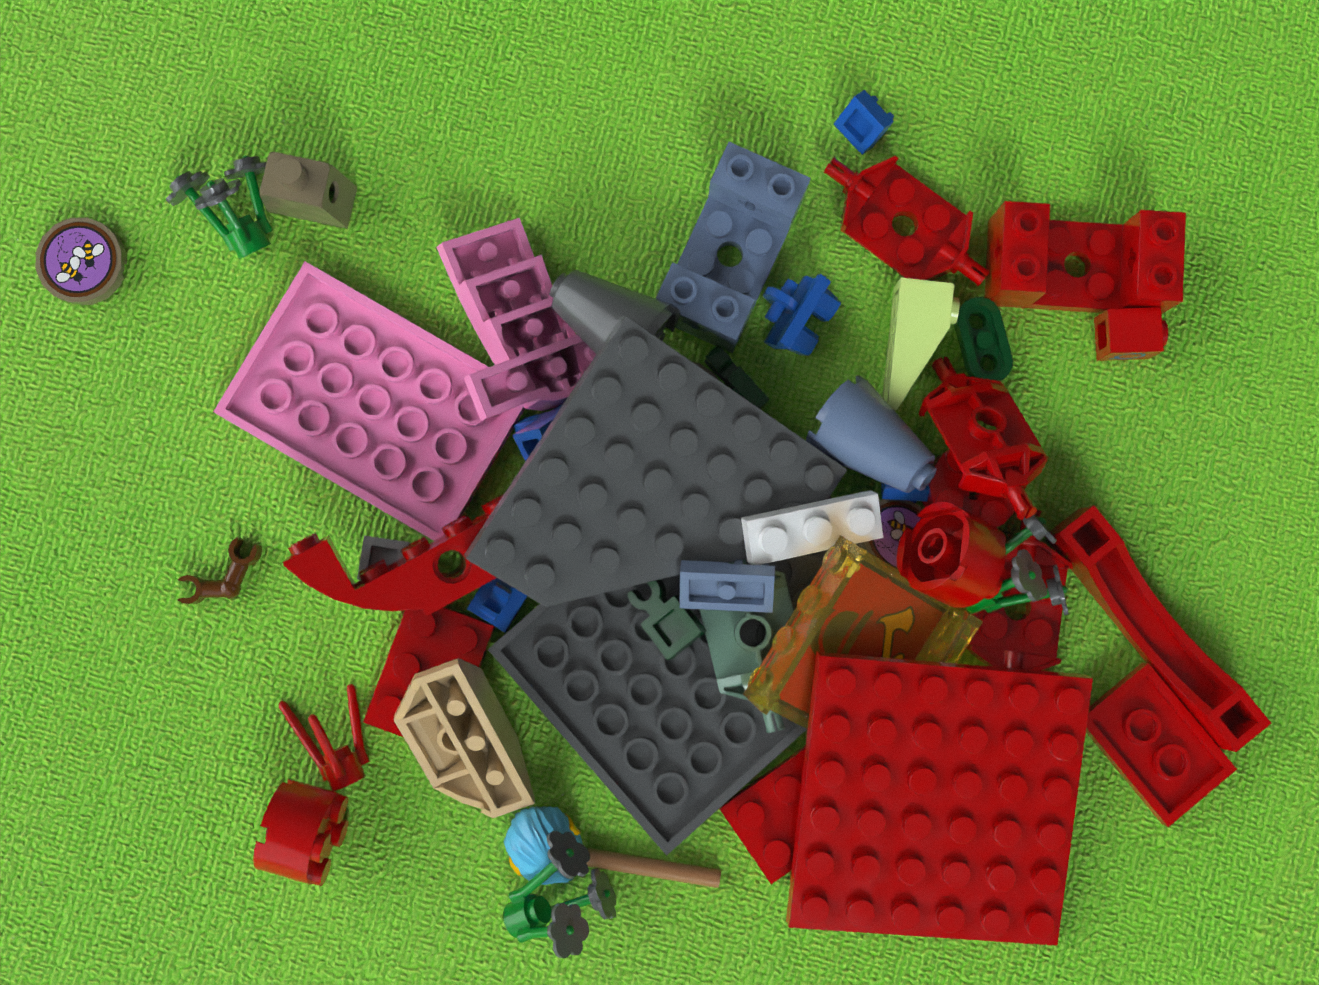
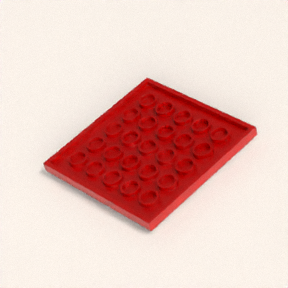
(937, 799)

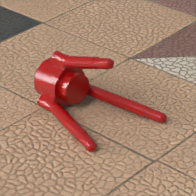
(337, 765)

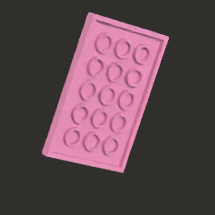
(367, 403)

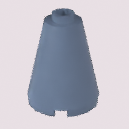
(871, 438)

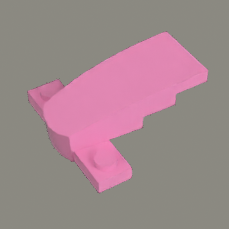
(513, 315)

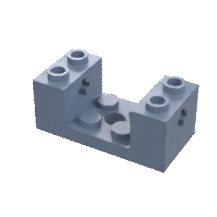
(746, 208)

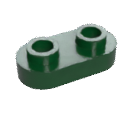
(988, 341)

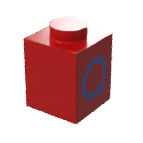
(1130, 334)

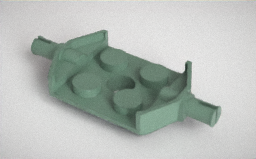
(735, 660)

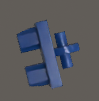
(792, 309)

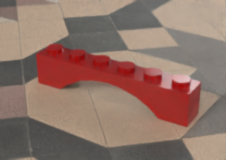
(1118, 587)

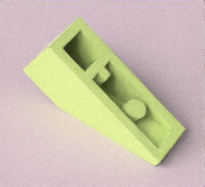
(917, 326)

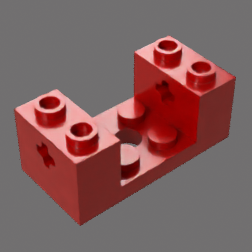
(1124, 263)

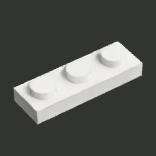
(811, 527)

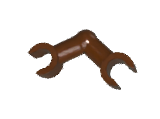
(231, 585)

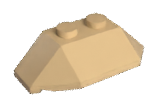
(464, 739)

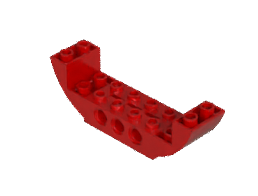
(402, 585)

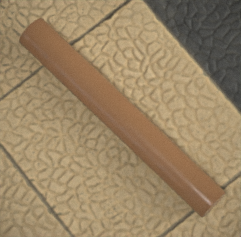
(654, 868)

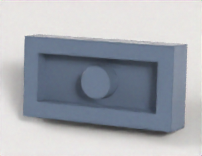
(726, 586)

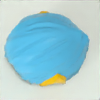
(528, 840)

